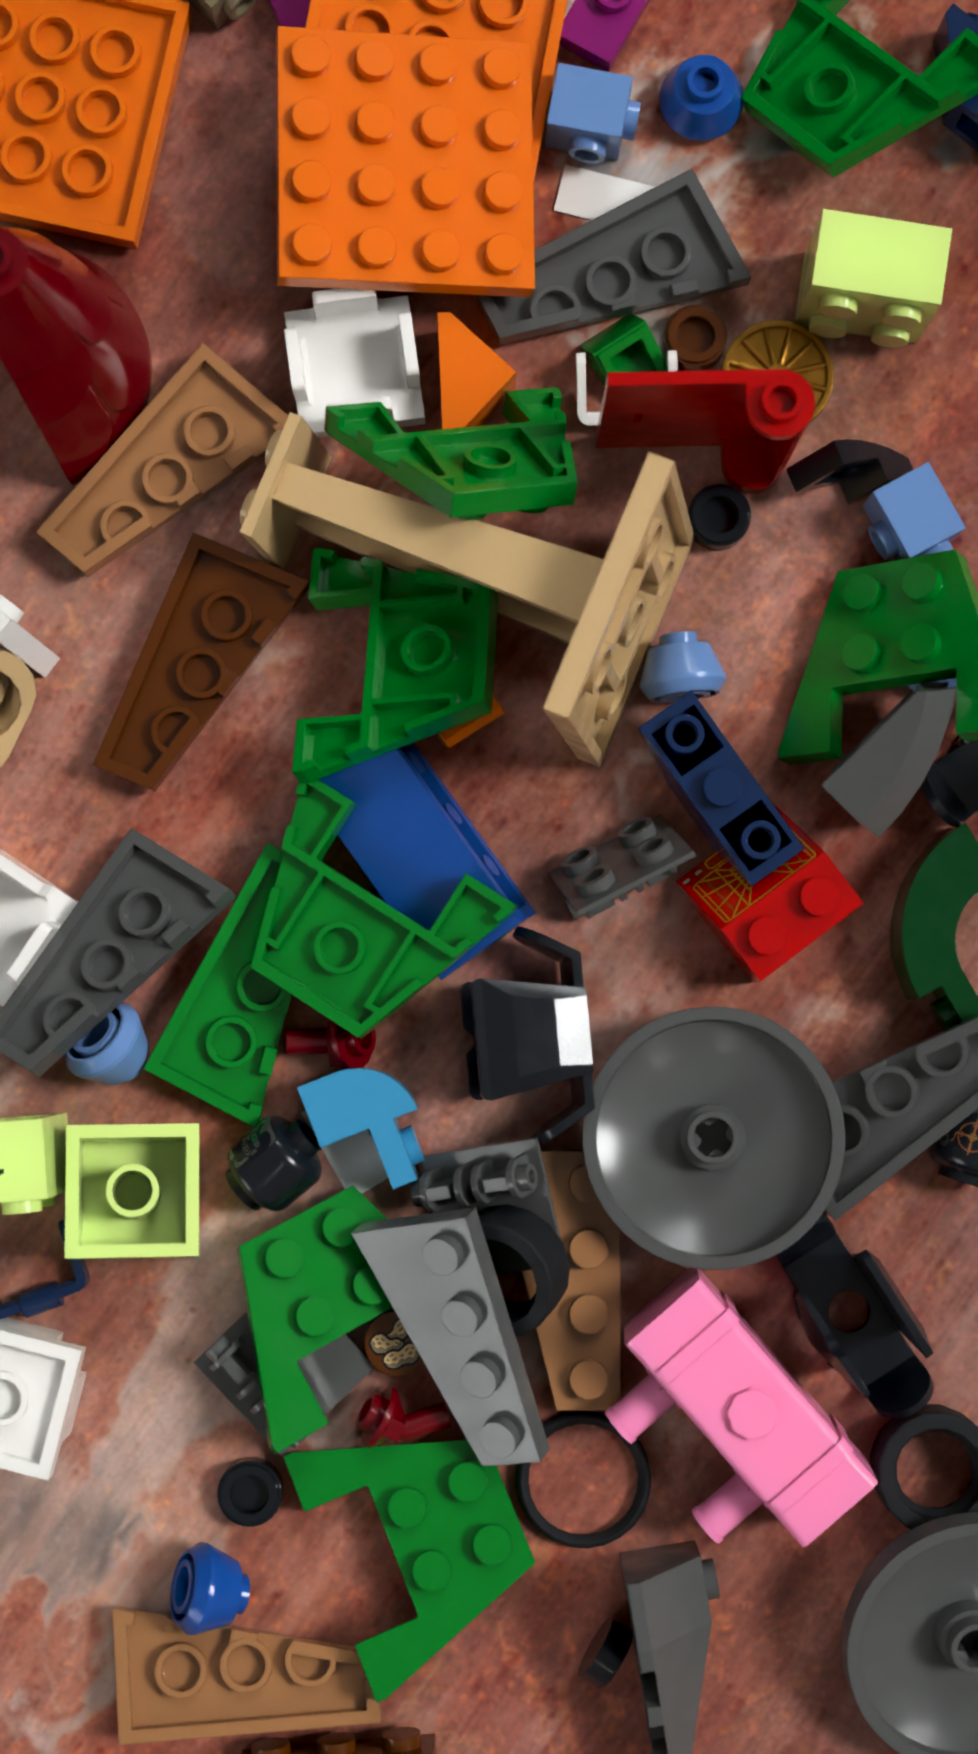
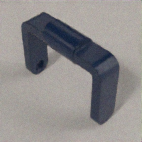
(48, 1295)

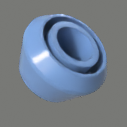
(681, 666)
(112, 1049)

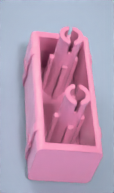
(746, 1406)

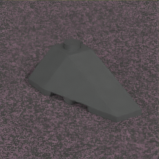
(671, 1633)

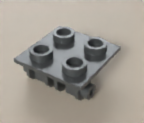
(641, 853)
(485, 1178)
(233, 1369)

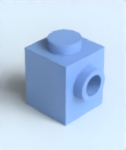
(591, 113)
(912, 516)

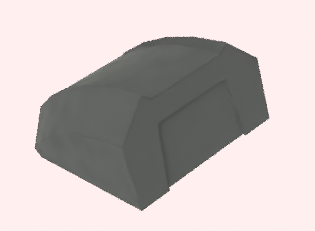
(893, 758)

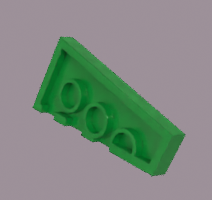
(230, 1015)

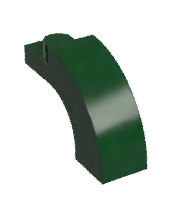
(927, 921)

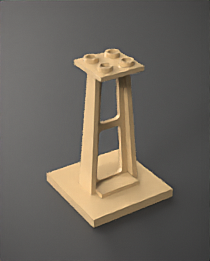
(591, 603)

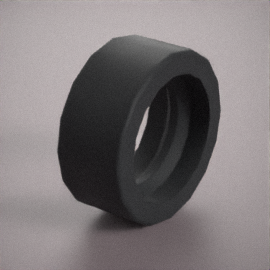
(542, 1252)
(888, 1446)

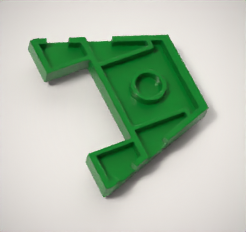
(843, 94)
(475, 467)
(885, 631)
(423, 666)
(345, 945)
(300, 1293)
(446, 1528)

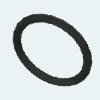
(610, 1534)

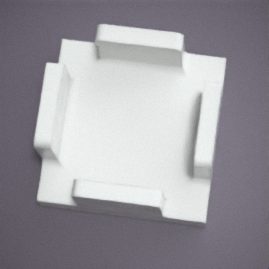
(354, 353)
(29, 919)
(37, 1395)

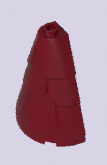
(70, 348)

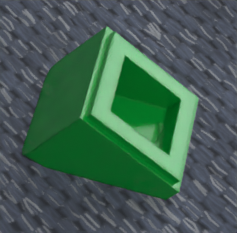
(624, 348)

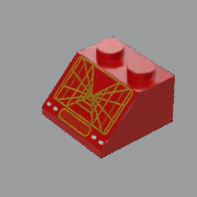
(776, 915)

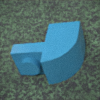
(365, 1100)

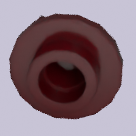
(340, 1045)
(385, 1420)

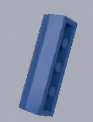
(418, 841)

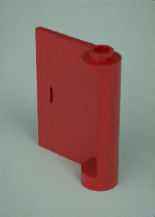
(748, 413)

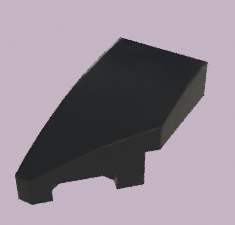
(854, 464)

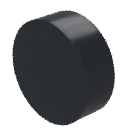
(719, 517)
(250, 1491)
(605, 1653)

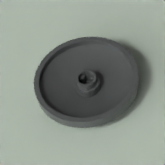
(714, 1138)
(915, 1639)

